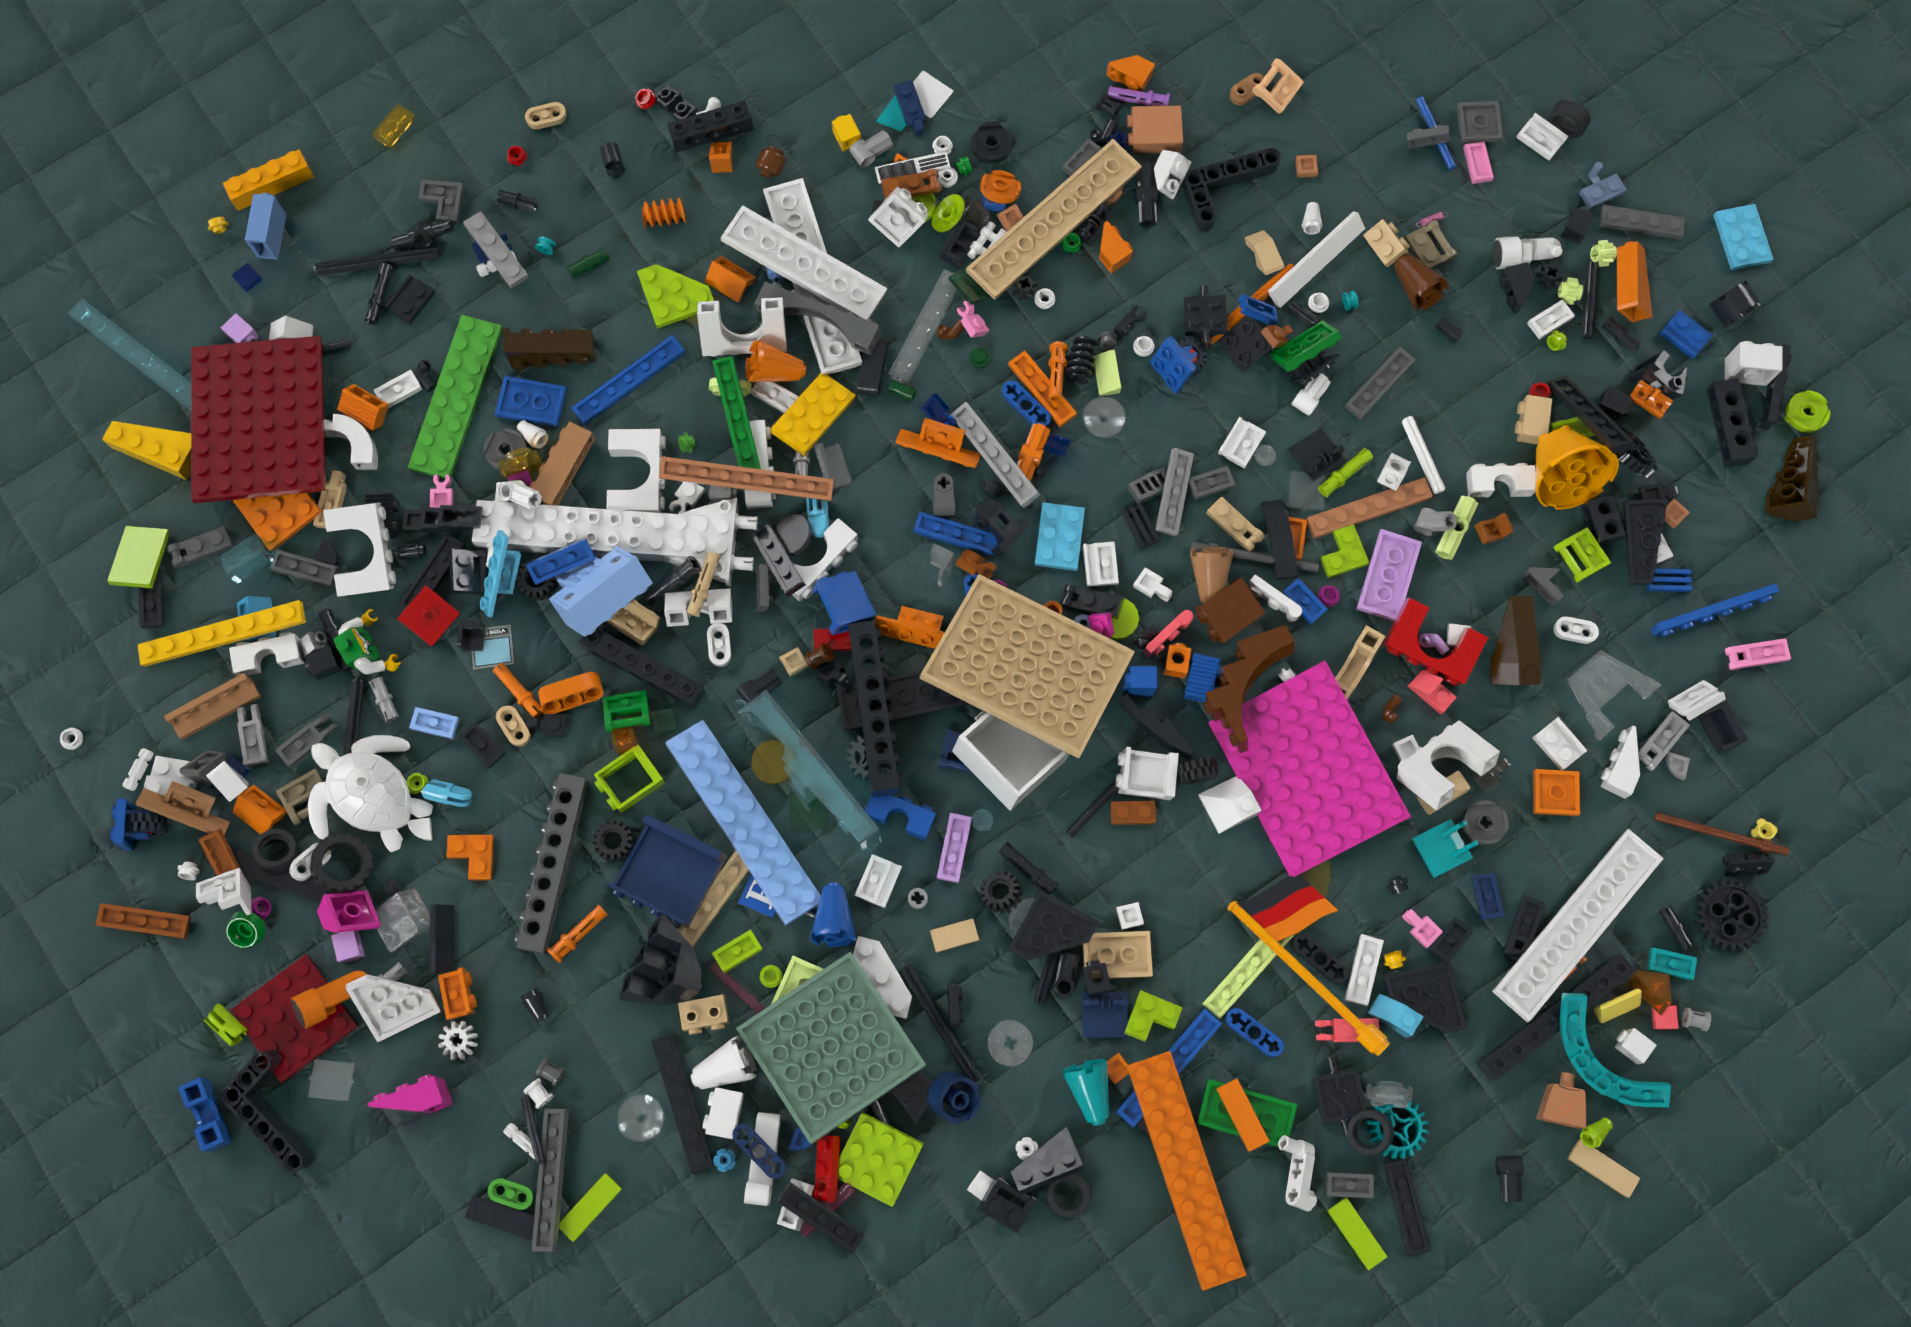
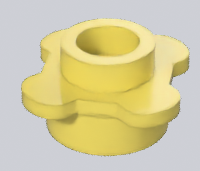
(1770, 830)

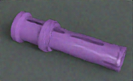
(1151, 98)

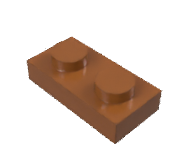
(1132, 812)

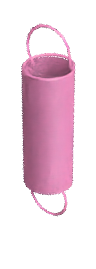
(1438, 216)

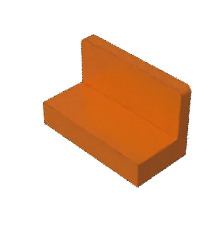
(729, 278)
(258, 809)

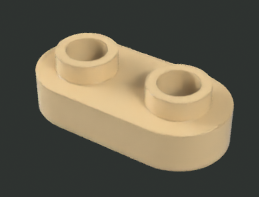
(546, 115)
(514, 726)

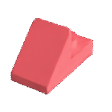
(1432, 691)

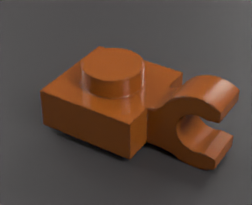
(1276, 335)
(974, 563)

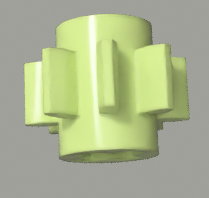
(1603, 253)
(1570, 290)

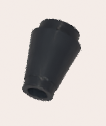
(535, 1004)

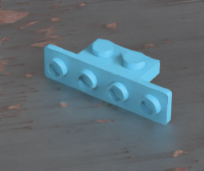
(502, 572)

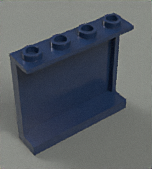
(668, 872)

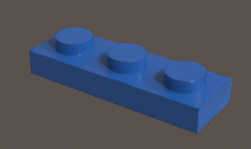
(560, 561)

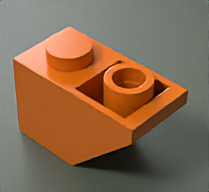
(1131, 71)
(1113, 249)

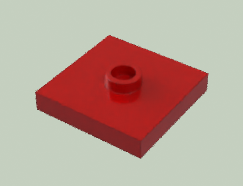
(428, 615)

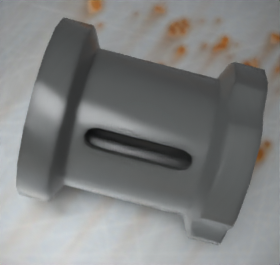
(550, 1072)

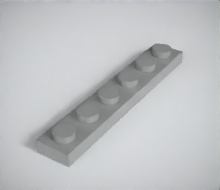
(995, 455)

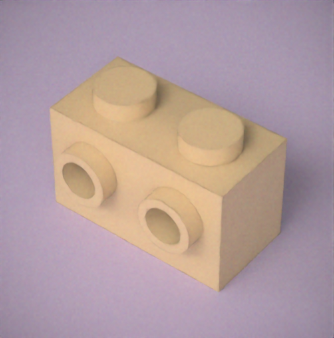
(704, 1013)

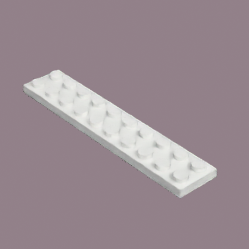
(794, 213)
(1577, 925)

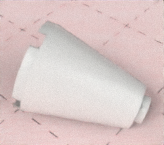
(725, 1066)

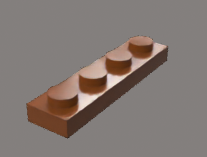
(143, 921)

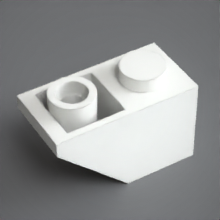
(1170, 172)

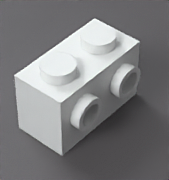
(723, 1112)

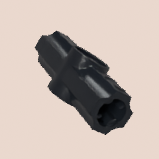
(1146, 196)

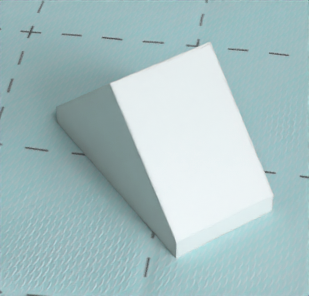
(290, 328)
(227, 781)

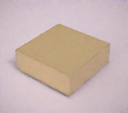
(793, 662)

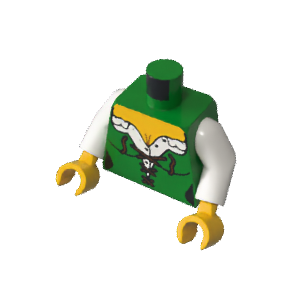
(358, 648)

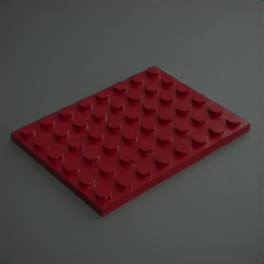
(257, 419)

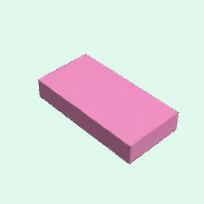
(1478, 162)

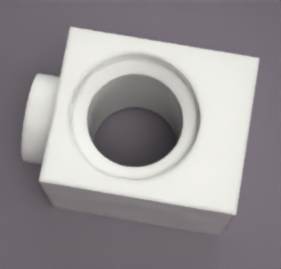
(1393, 471)
(1634, 1045)

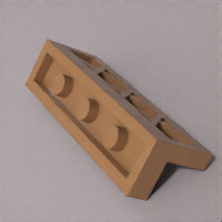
(213, 706)

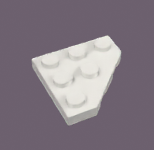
(883, 975)
(390, 1005)

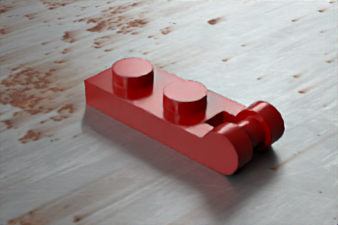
(826, 1169)

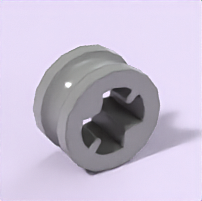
(913, 903)

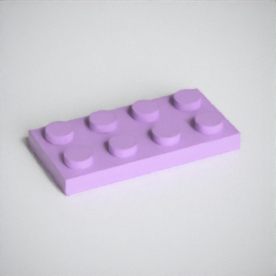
(1388, 575)

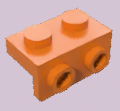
(457, 994)

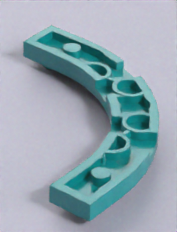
(1592, 1071)

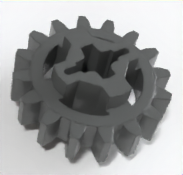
(862, 766)

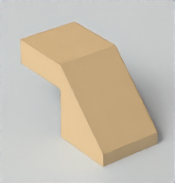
(1265, 252)

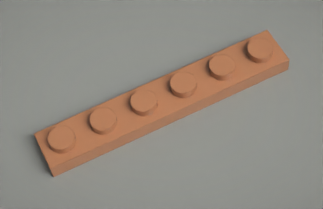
(1369, 508)

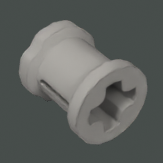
(1696, 1019)

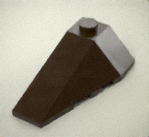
(1517, 649)

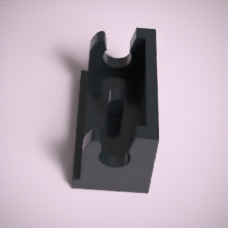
(958, 243)

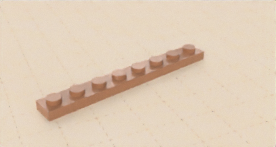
(746, 478)

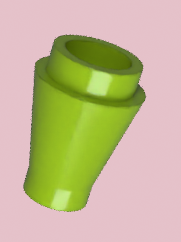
(1594, 1134)

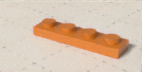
(1039, 387)

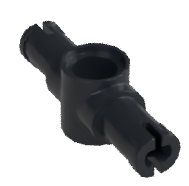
(430, 232)

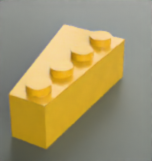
(155, 446)

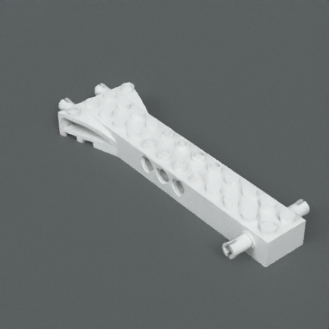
(642, 534)

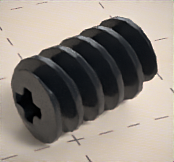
(1081, 359)

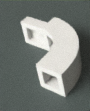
(363, 449)

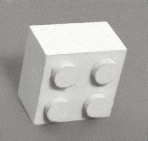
(1754, 363)

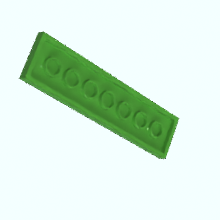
(455, 397)

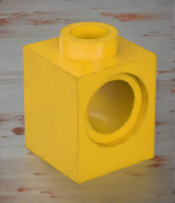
(845, 131)

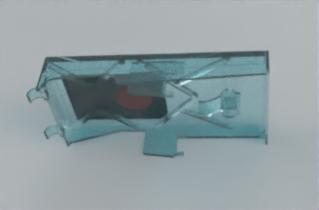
(810, 773)

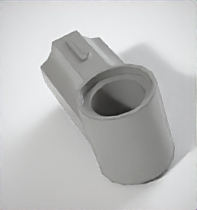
(866, 151)
(1431, 521)

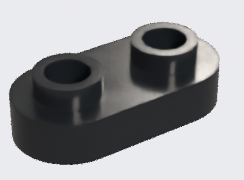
(955, 1015)

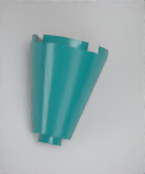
(1090, 1089)

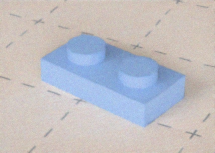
(434, 723)

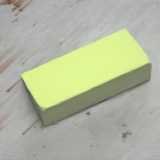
(1107, 373)

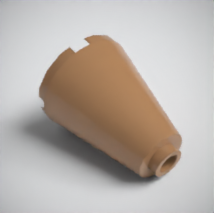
(1211, 570)

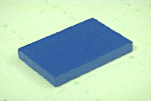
(531, 401)

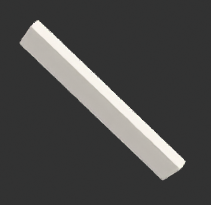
(1316, 259)

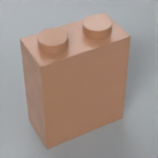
(1155, 129)

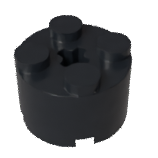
(1735, 304)

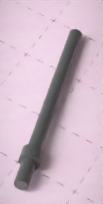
(1257, 556)

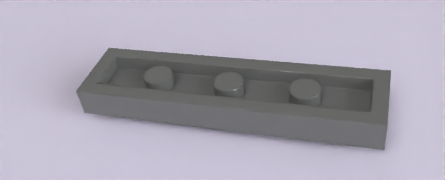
(1642, 222)
(1380, 383)

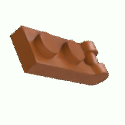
(913, 183)

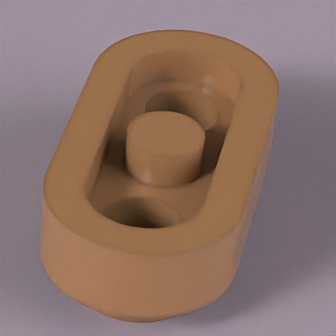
(1246, 86)

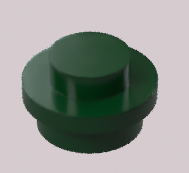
(979, 357)

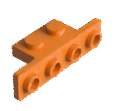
(939, 441)
(913, 627)

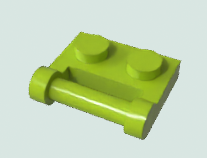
(1588, 552)

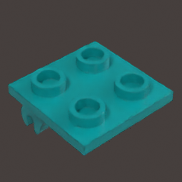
(1443, 847)

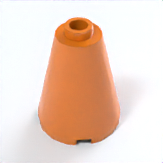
(772, 364)

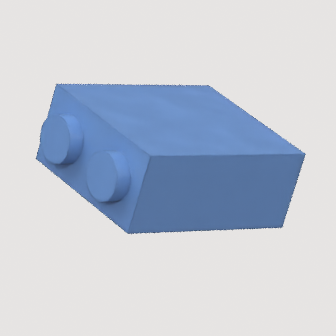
(265, 226)

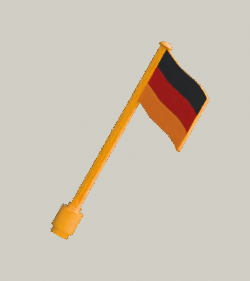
(1286, 911)

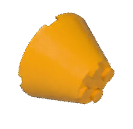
(1571, 468)

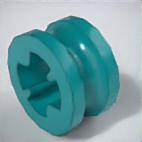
(545, 245)
(1350, 300)

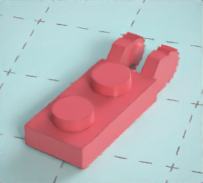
(1170, 632)
(1342, 1030)

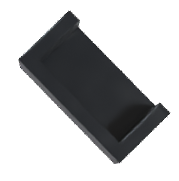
(1722, 727)

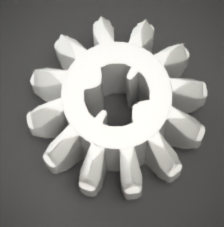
(464, 1033)

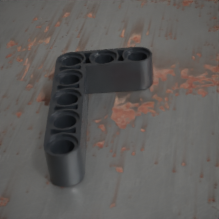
(1224, 179)
(263, 1113)

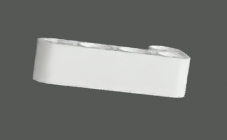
(759, 1185)

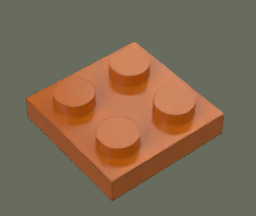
(1556, 792)

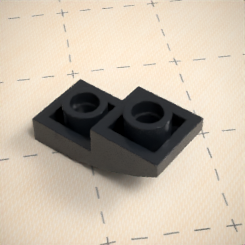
(674, 104)

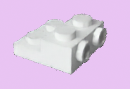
(899, 216)
(164, 772)

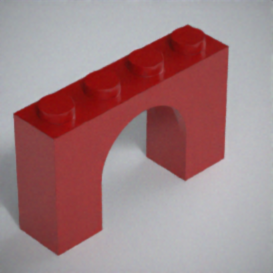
(1404, 640)

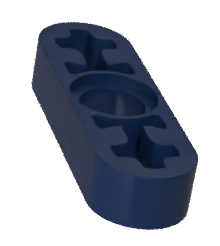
(742, 1143)

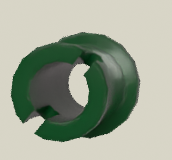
(903, 391)

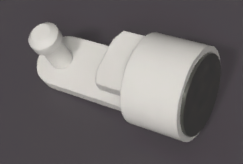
(1513, 251)

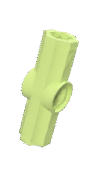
(1451, 539)

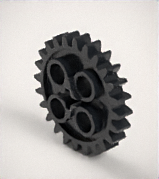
(1638, 458)
(1741, 934)

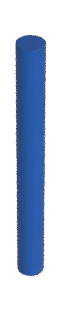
(1431, 123)

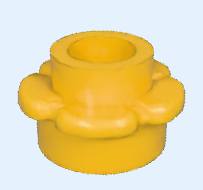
(217, 225)
(1394, 959)

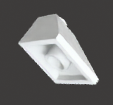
(1229, 804)

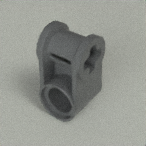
(943, 498)

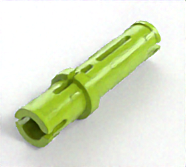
(1339, 477)

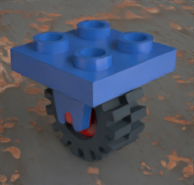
(1178, 361)
(135, 824)

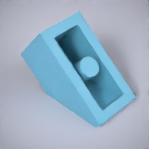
(1395, 1015)

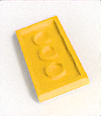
(812, 413)

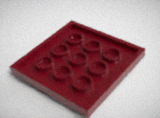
(274, 1025)

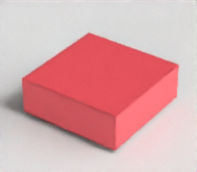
(1667, 1021)

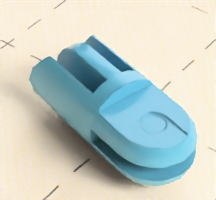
(818, 516)
(447, 793)

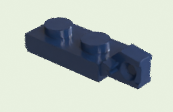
(910, 105)

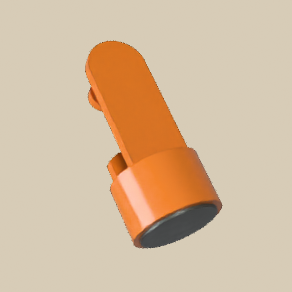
(316, 1004)

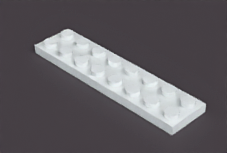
(803, 263)

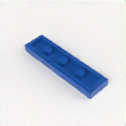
(955, 533)

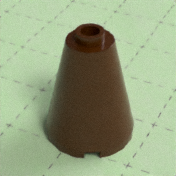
(1419, 282)

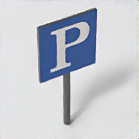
(756, 900)

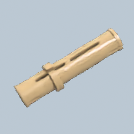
(700, 592)

